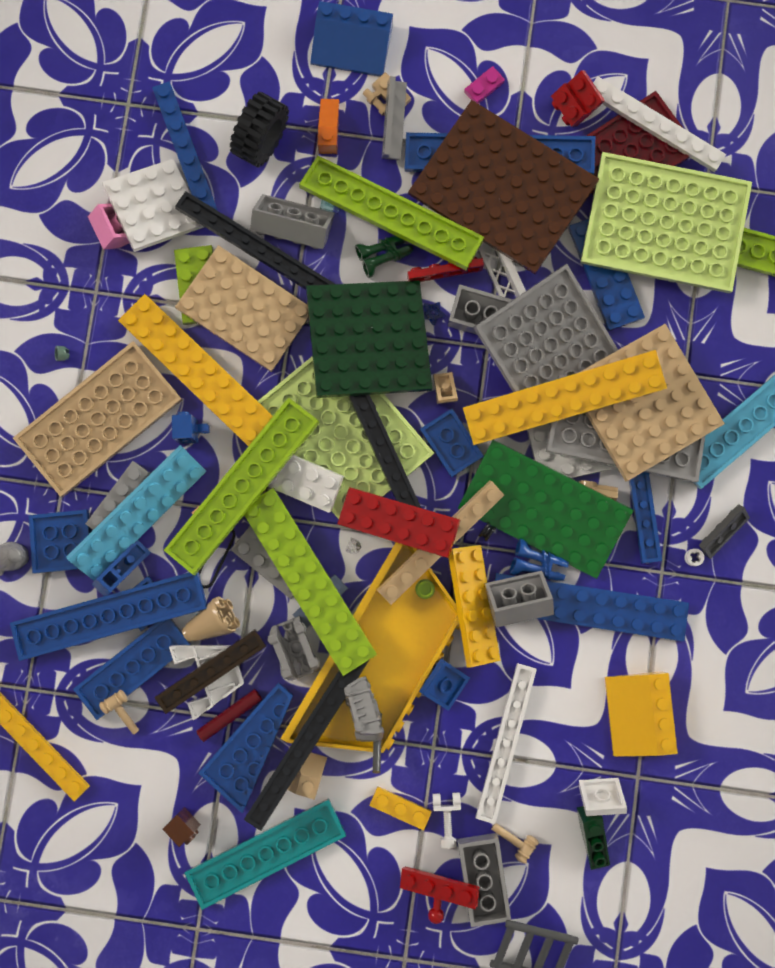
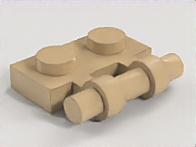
(380, 88)

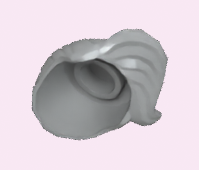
(12, 556)

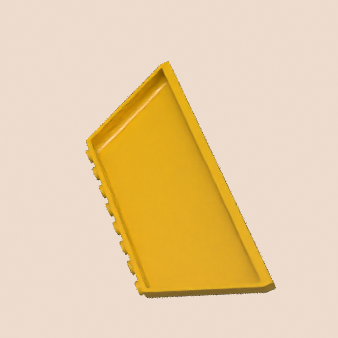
(407, 646)

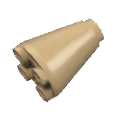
(212, 622)

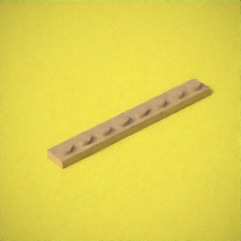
(421, 560)

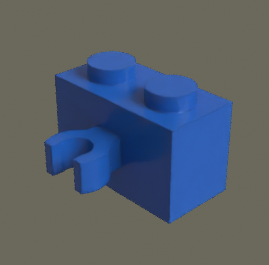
(186, 428)

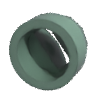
(61, 353)

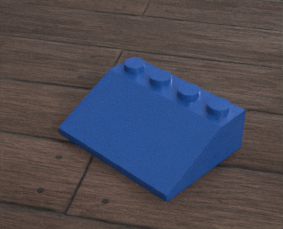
(351, 38)

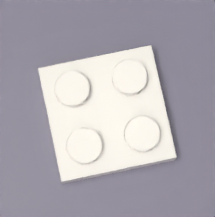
(602, 797)

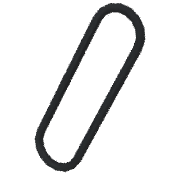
(221, 563)

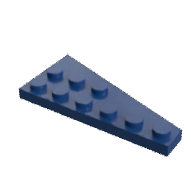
(241, 758)

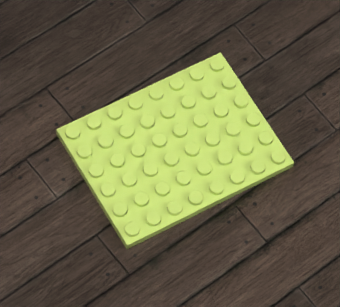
(666, 222)
(339, 438)

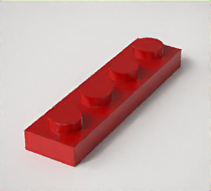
(439, 271)

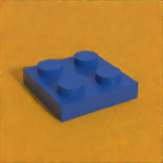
(444, 684)

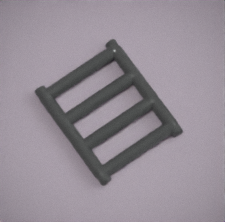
(530, 931)

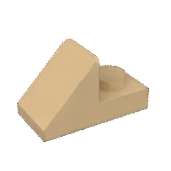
(445, 388)

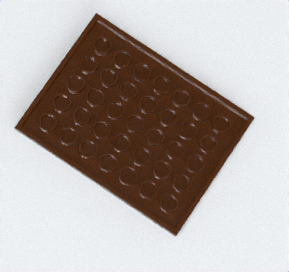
(503, 186)

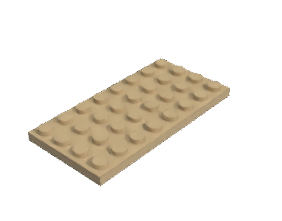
(97, 419)

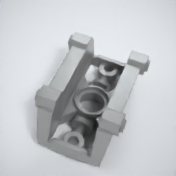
(285, 653)
(364, 711)

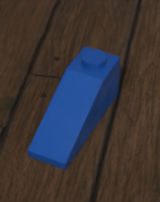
(121, 568)

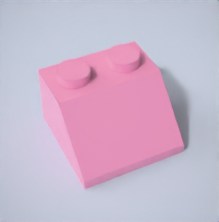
(107, 227)

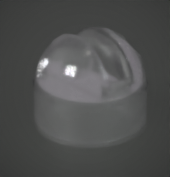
(353, 546)

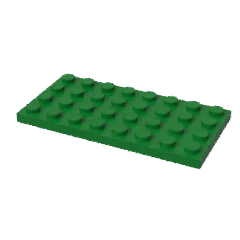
(549, 509)

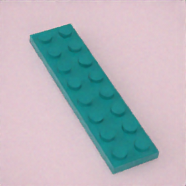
(265, 854)

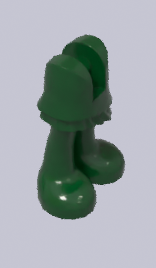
(389, 246)

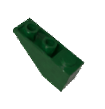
(594, 839)

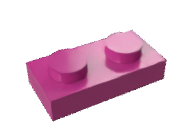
(484, 85)

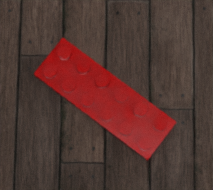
(399, 522)

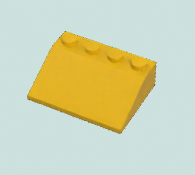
(641, 714)

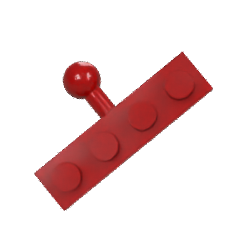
(440, 889)

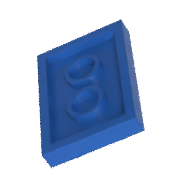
(451, 442)

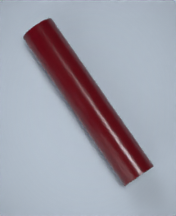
(229, 715)

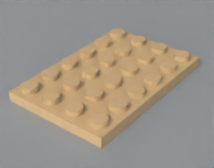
(244, 308)

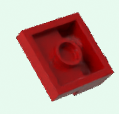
(577, 99)

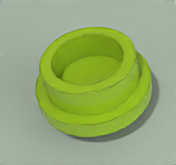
(425, 589)

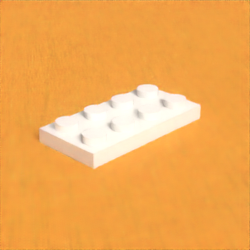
(308, 483)

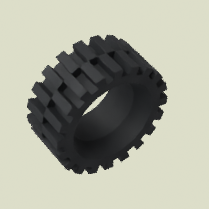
(259, 129)

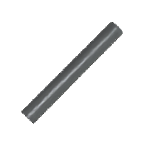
(377, 753)

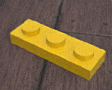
(400, 808)

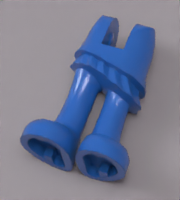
(546, 560)

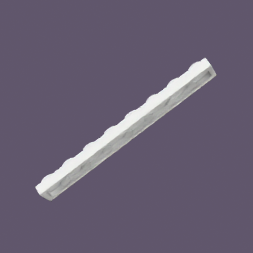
(659, 126)
(505, 743)

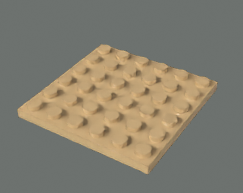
(660, 423)

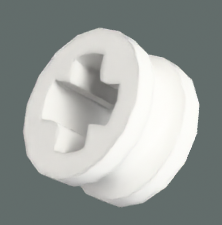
(688, 558)

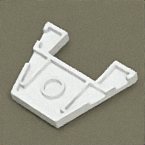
(218, 689)

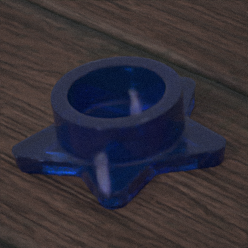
(433, 308)

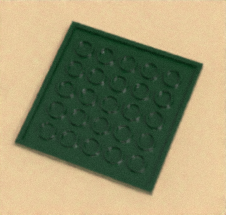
(368, 338)

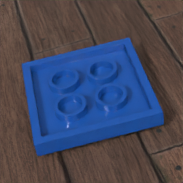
(55, 537)

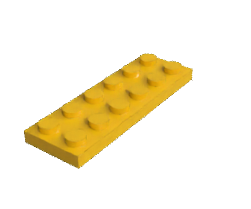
(473, 606)

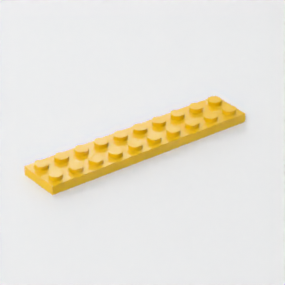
(196, 369)
(565, 397)

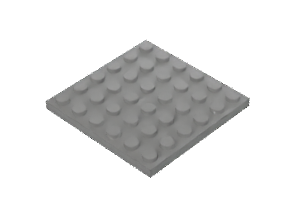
(545, 333)

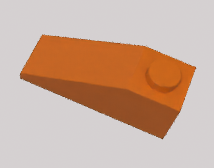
(328, 126)

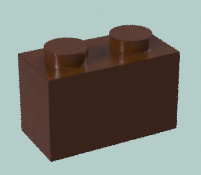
(182, 828)

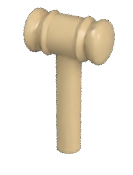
(114, 703)
(525, 848)

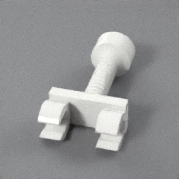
(448, 840)

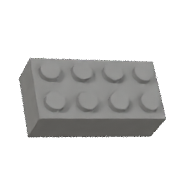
(484, 868)

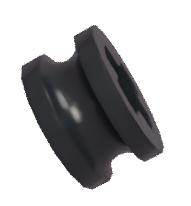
(487, 531)

